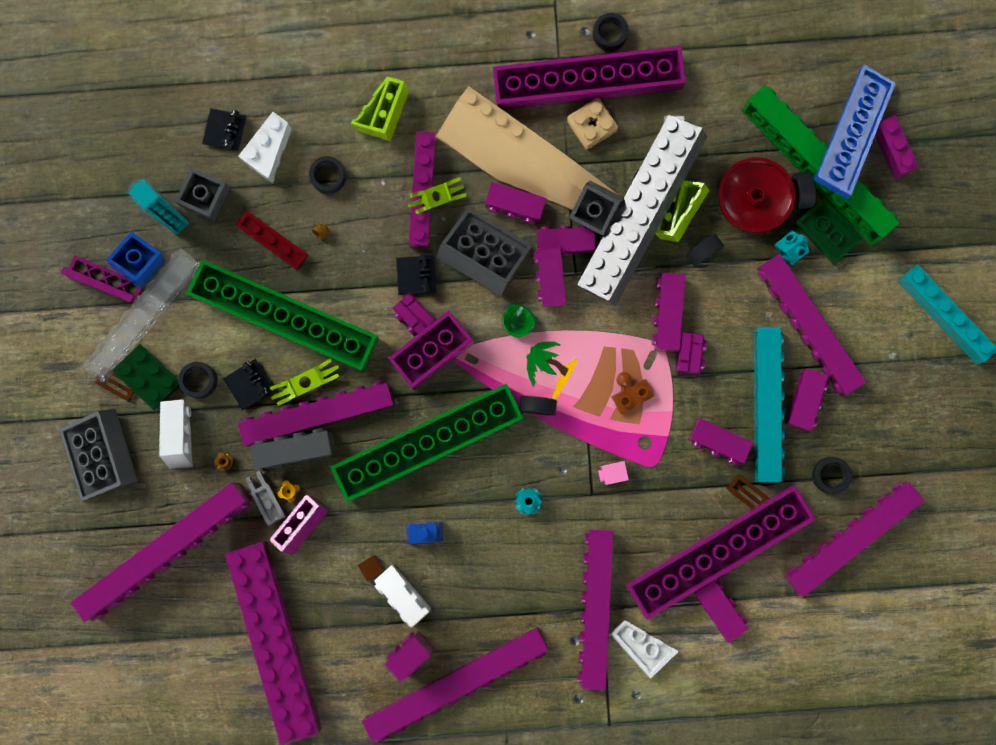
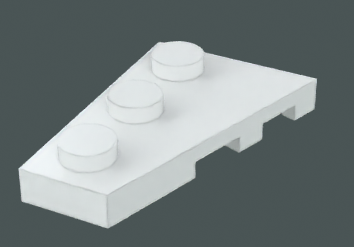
(644, 649)

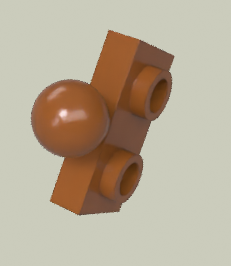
(633, 394)

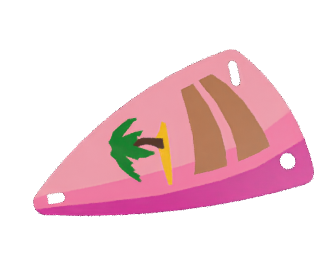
(581, 375)

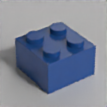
(135, 260)

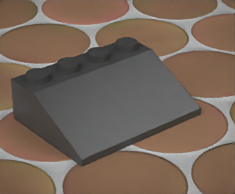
(483, 251)
(98, 454)

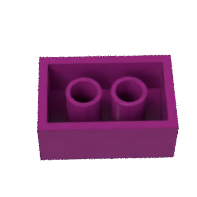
(412, 653)

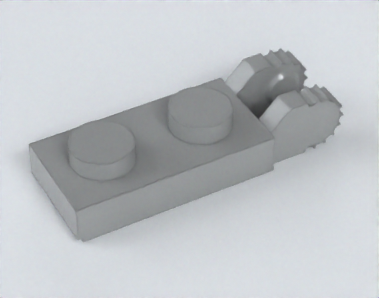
(266, 500)

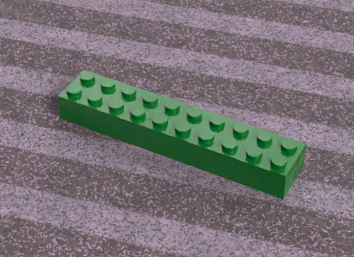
(806, 153)
(282, 315)
(426, 442)

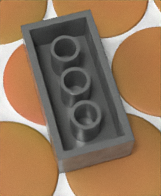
(292, 450)

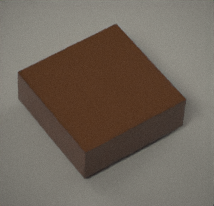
(371, 568)

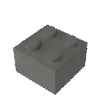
(202, 194)
(596, 207)

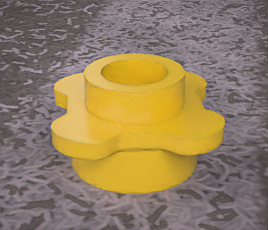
(293, 491)

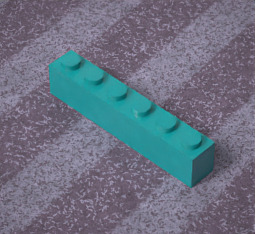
(158, 206)
(947, 315)

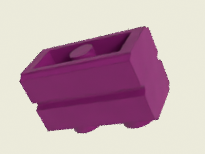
(412, 314)
(690, 354)

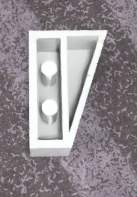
(267, 146)
(175, 434)
(402, 595)

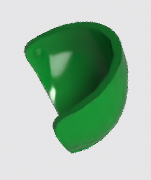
(518, 320)

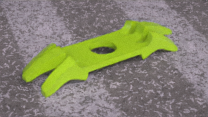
(444, 192)
(294, 387)

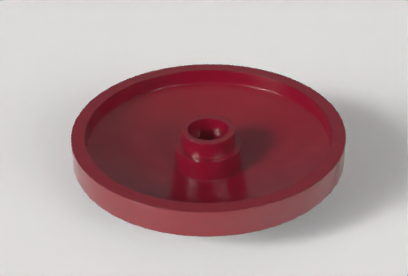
(756, 195)

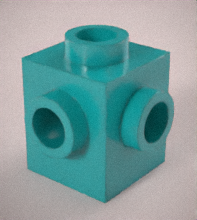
(792, 247)
(534, 495)

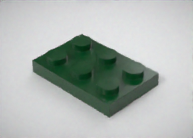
(828, 231)
(146, 377)

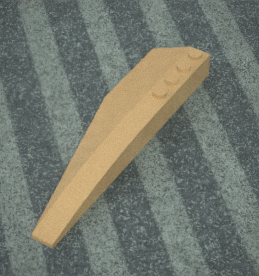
(512, 151)

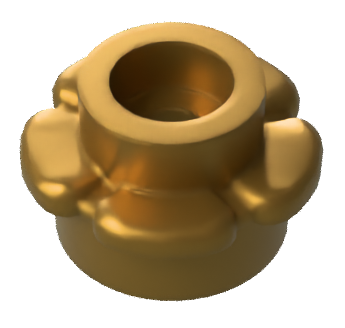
(320, 231)
(228, 461)

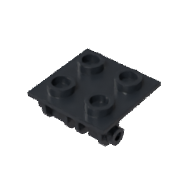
(224, 129)
(416, 274)
(248, 384)

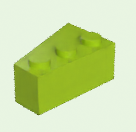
(383, 110)
(682, 210)

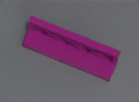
(107, 288)

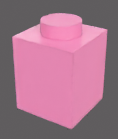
(613, 473)

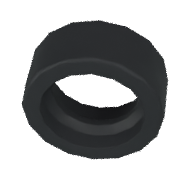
(608, 18)
(327, 160)
(804, 190)
(704, 250)
(183, 380)
(538, 405)
(847, 475)

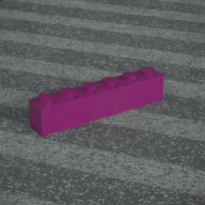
(422, 179)

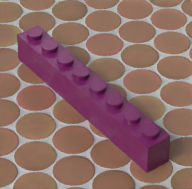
(810, 325)
(316, 414)
(853, 539)
(596, 609)

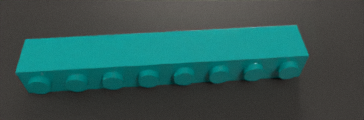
(767, 404)

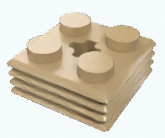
(591, 135)

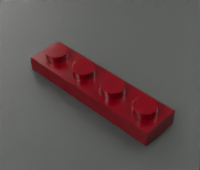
(272, 240)

